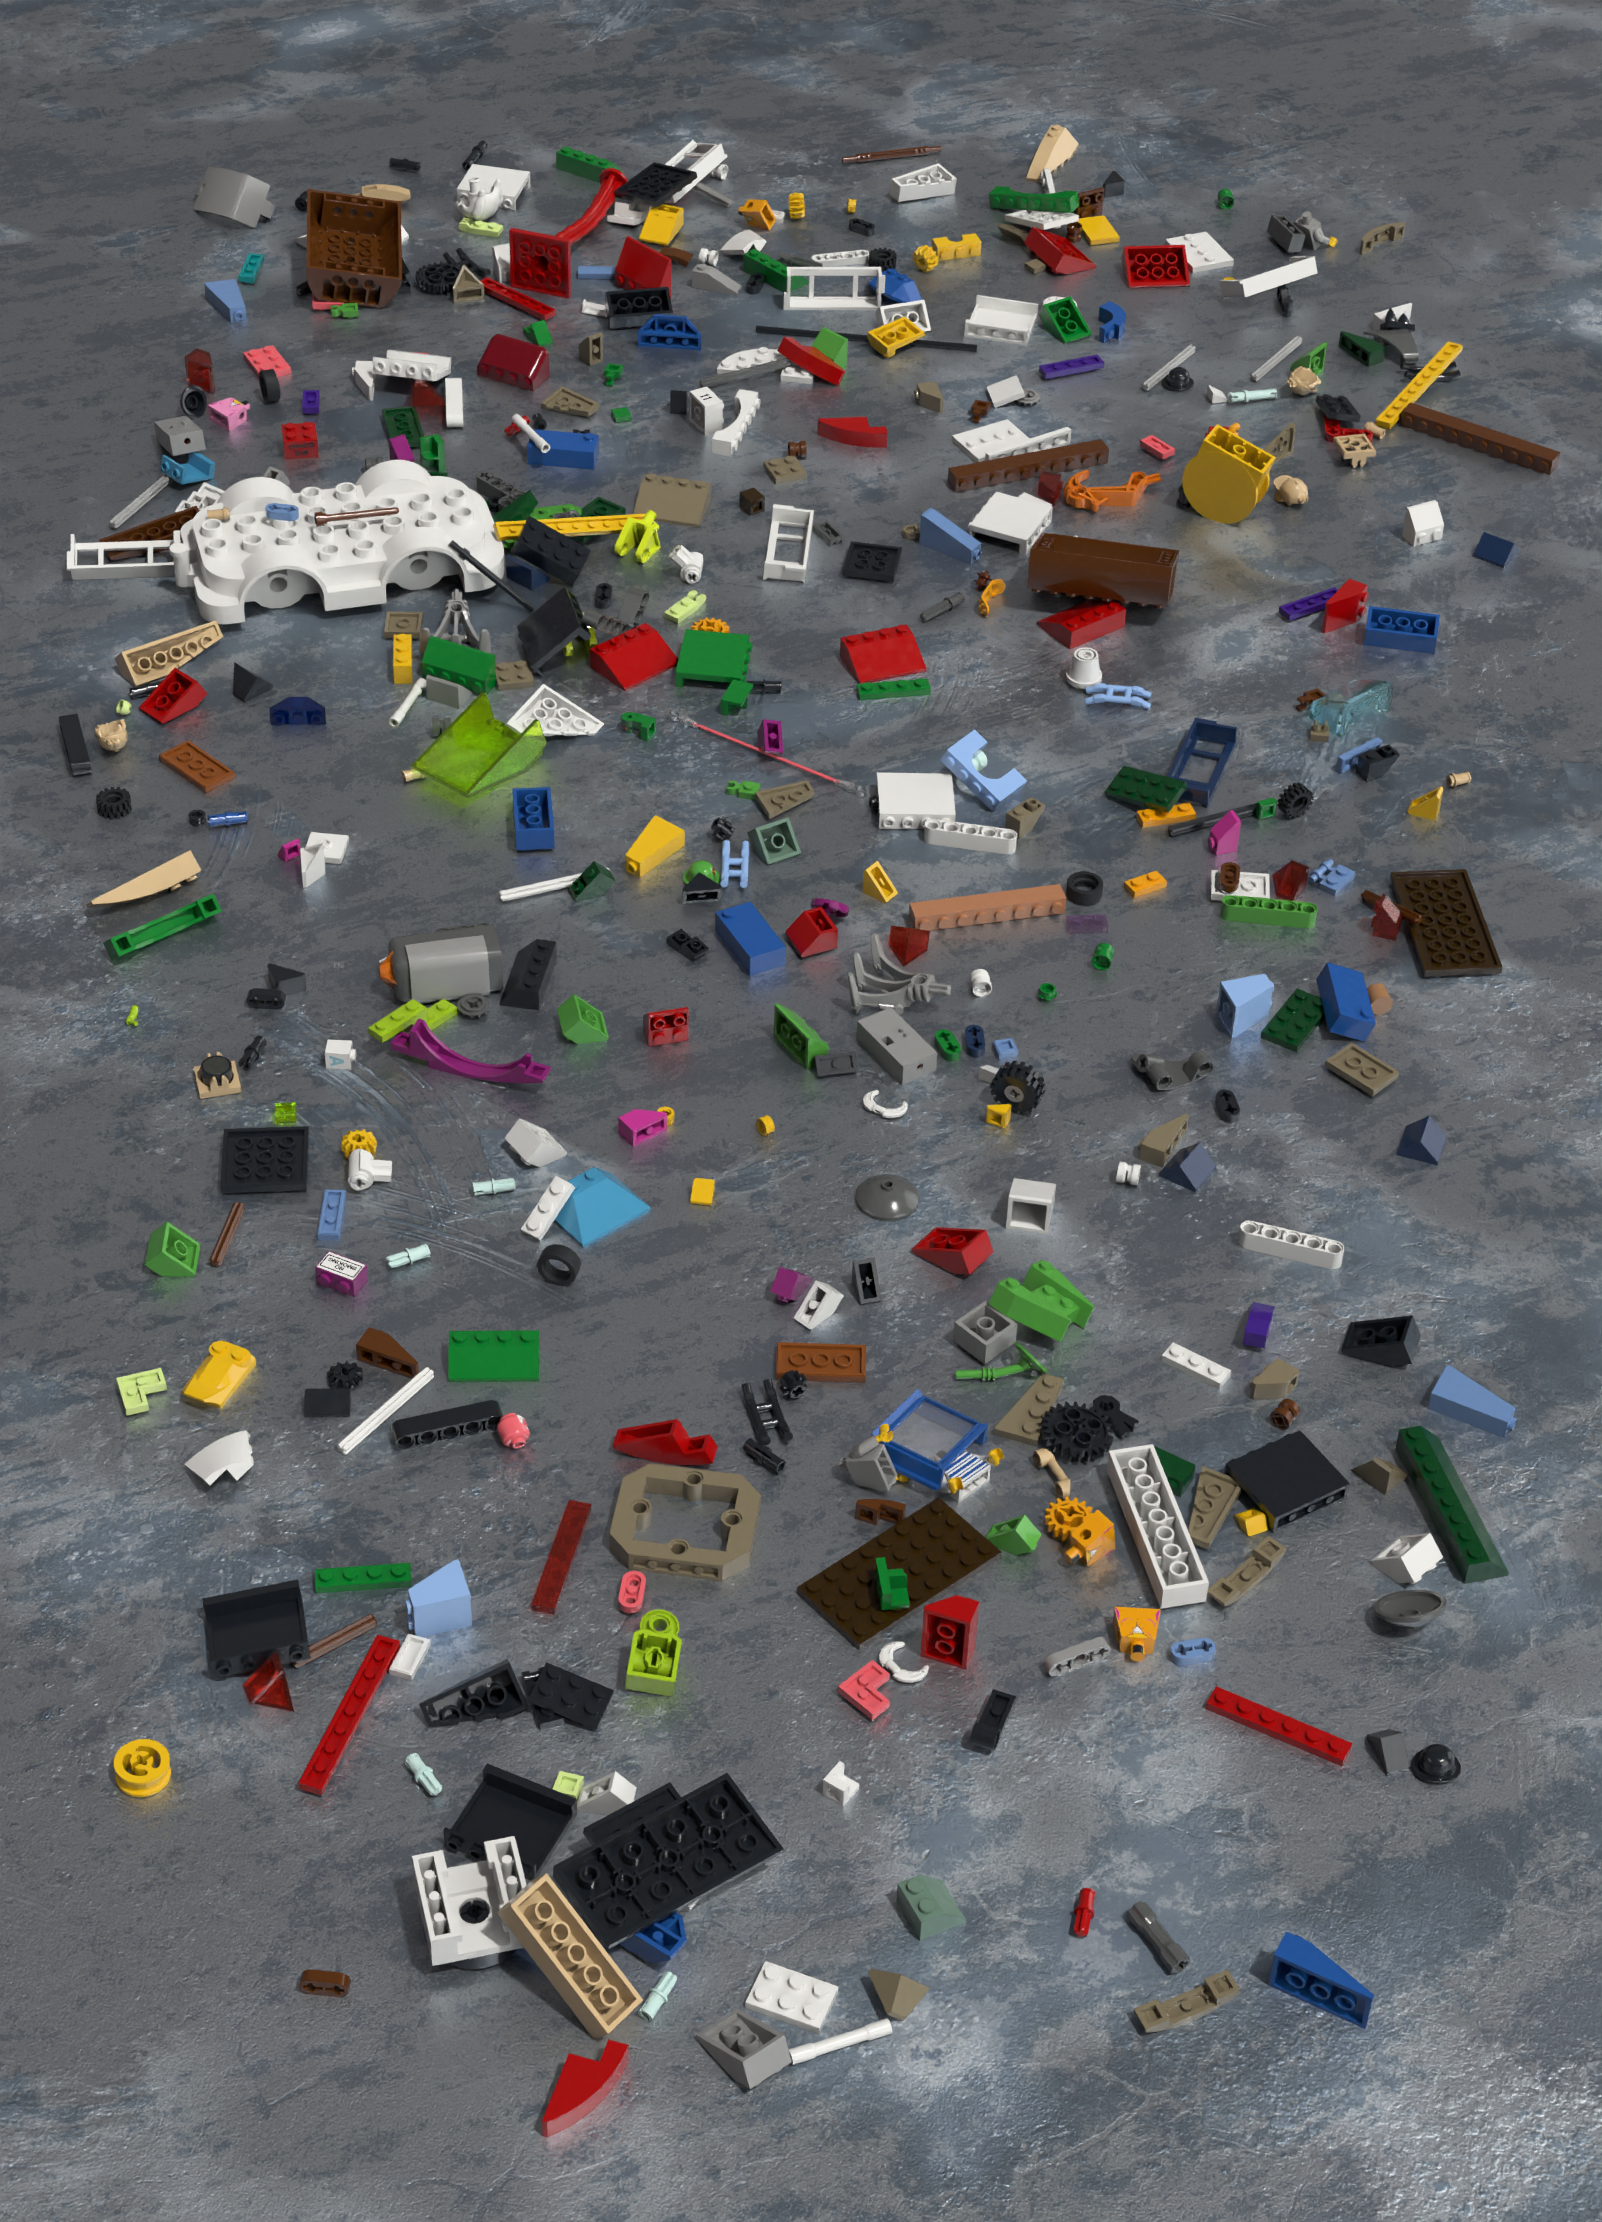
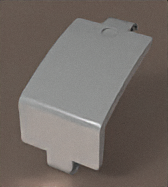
(233, 196)

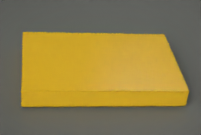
(1098, 230)

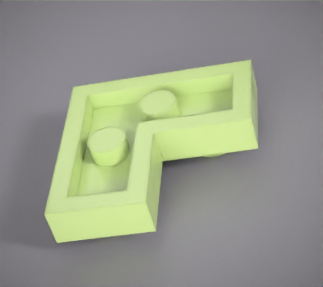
(135, 1386)

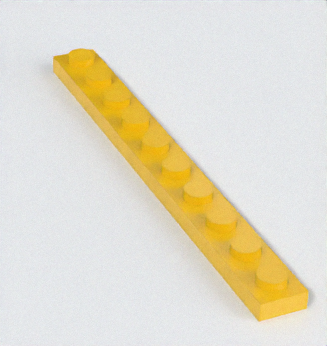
(1419, 384)
(569, 526)

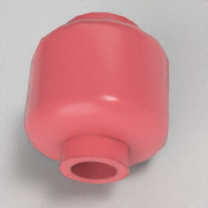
(513, 1430)

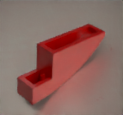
(811, 360)
(852, 431)
(666, 1444)
(583, 2087)

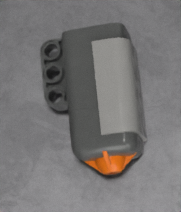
(444, 964)

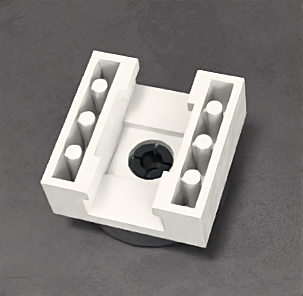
(460, 1894)

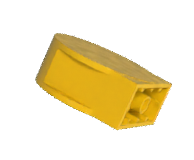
(1226, 477)

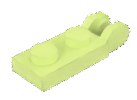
(480, 227)
(685, 607)

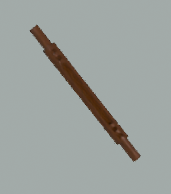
(891, 154)

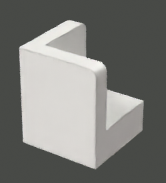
(838, 1786)

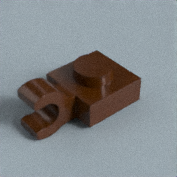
(979, 409)
(1307, 698)

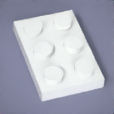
(1249, 885)
(792, 1997)

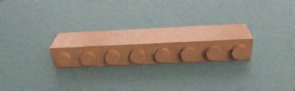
(987, 908)

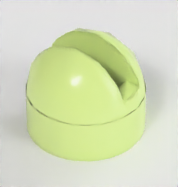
(123, 707)

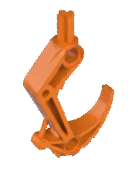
(1121, 496)

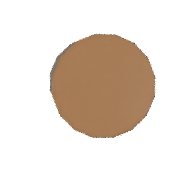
(1379, 999)

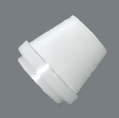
(1084, 669)

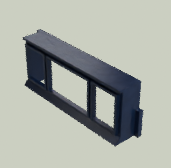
(1206, 731)

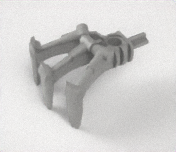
(457, 612)
(895, 994)

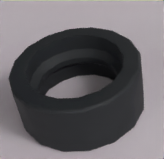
(269, 385)
(1084, 897)
(564, 1255)

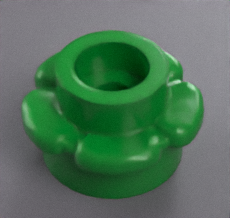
(1047, 992)

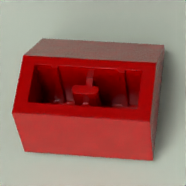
(813, 933)
(666, 1026)

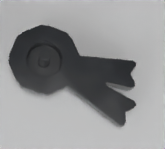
(1110, 1408)

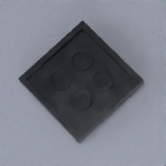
(872, 561)

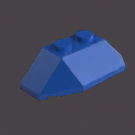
(897, 286)
(669, 332)
(659, 1941)

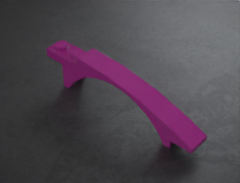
(426, 1046)

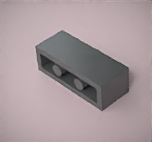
(1286, 233)

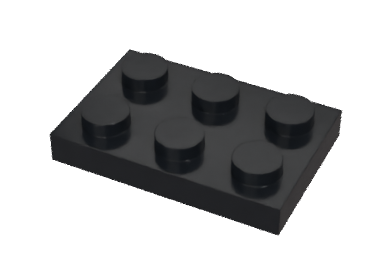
(1337, 408)
(571, 1696)

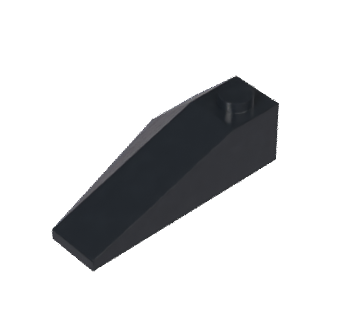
(480, 1697)

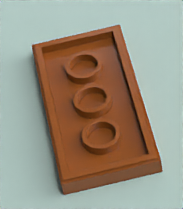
(196, 766)
(822, 1361)

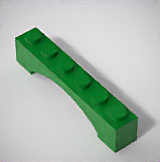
(1053, 202)
(162, 927)

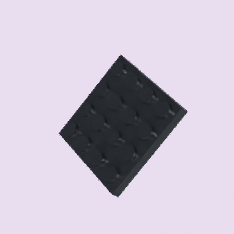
(655, 184)
(265, 1159)

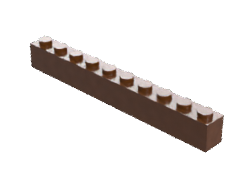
(1480, 438)
(1027, 465)

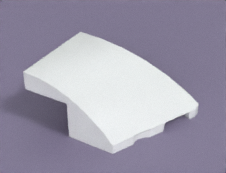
(629, 213)
(743, 243)
(206, 496)
(226, 1454)

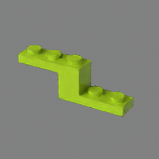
(408, 1014)

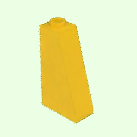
(653, 846)

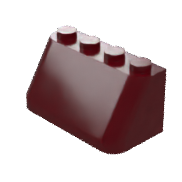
(514, 362)

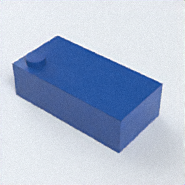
(566, 450)
(1401, 630)
(533, 818)
(750, 938)
(1345, 1002)

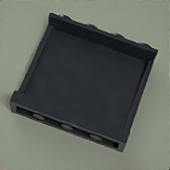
(551, 628)
(1288, 1480)
(253, 1625)
(513, 1807)

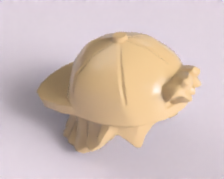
(1303, 381)
(1290, 490)
(112, 735)

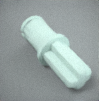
(493, 1186)
(408, 1256)
(423, 1774)
(657, 1996)

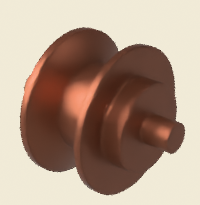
(982, 580)

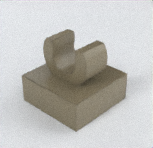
(1319, 732)

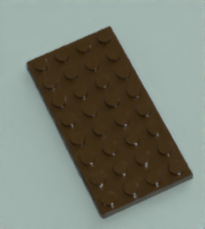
(1453, 928)
(930, 1546)

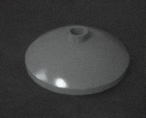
(887, 1197)
(1410, 1608)

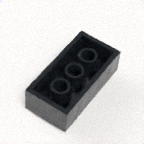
(636, 306)
(550, 550)

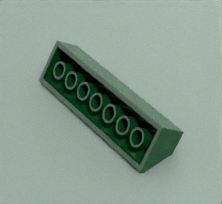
(1449, 1505)

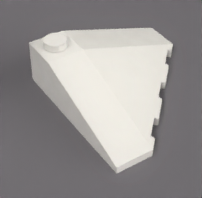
(555, 715)

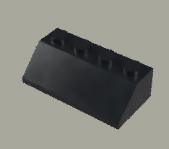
(530, 975)

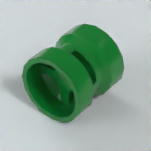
(1225, 198)
(1103, 956)

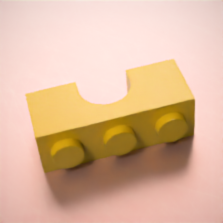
(946, 250)
(402, 659)

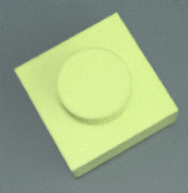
(569, 1784)

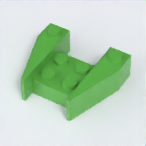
(1043, 1301)

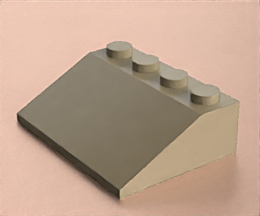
(674, 499)

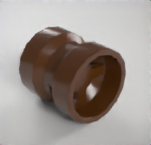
(1074, 232)
(797, 449)
(1285, 1414)

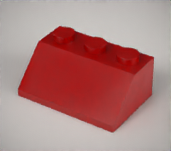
(950, 1631)

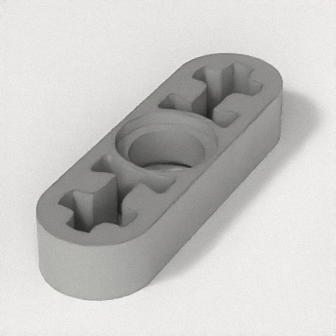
(1077, 1656)

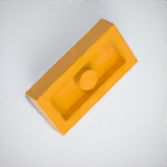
(1145, 884)

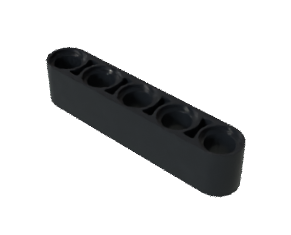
(75, 744)
(446, 1425)

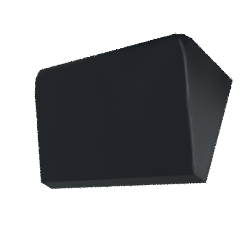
(327, 1402)

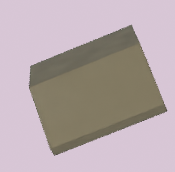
(1013, 232)

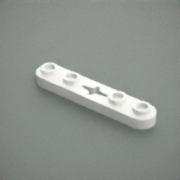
(1047, 181)

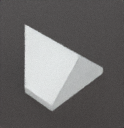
(312, 864)

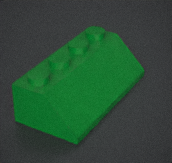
(582, 164)
(773, 270)
(459, 665)
(494, 1356)

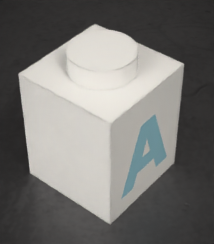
(339, 1054)

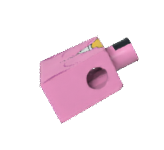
(228, 413)

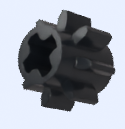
(722, 828)
(793, 1384)

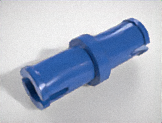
(227, 818)

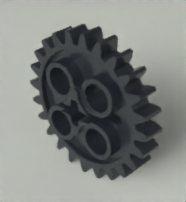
(437, 277)
(1090, 1440)

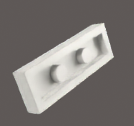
(548, 1208)
(1196, 1365)

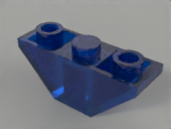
(297, 712)

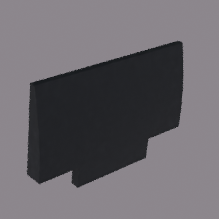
(663, 1856)

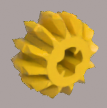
(796, 205)
(925, 258)
(358, 1140)

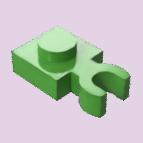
(348, 310)
(744, 790)

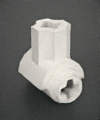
(689, 563)
(365, 1170)

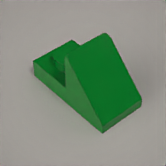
(538, 333)

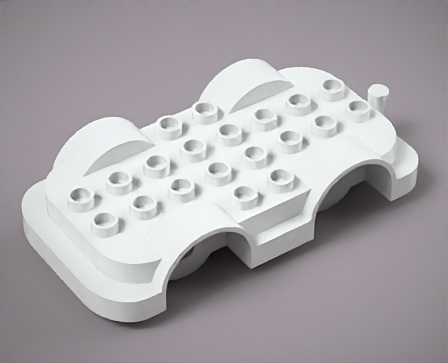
(344, 559)

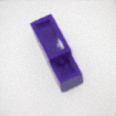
(1258, 1325)

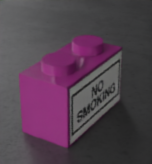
(341, 1273)

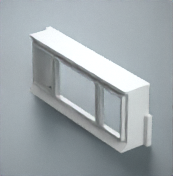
(710, 157)
(1297, 269)
(834, 303)
(793, 517)
(114, 571)

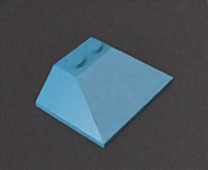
(598, 1206)

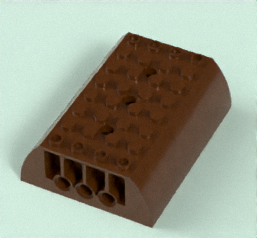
(374, 254)
(1102, 569)

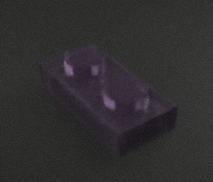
(1087, 924)

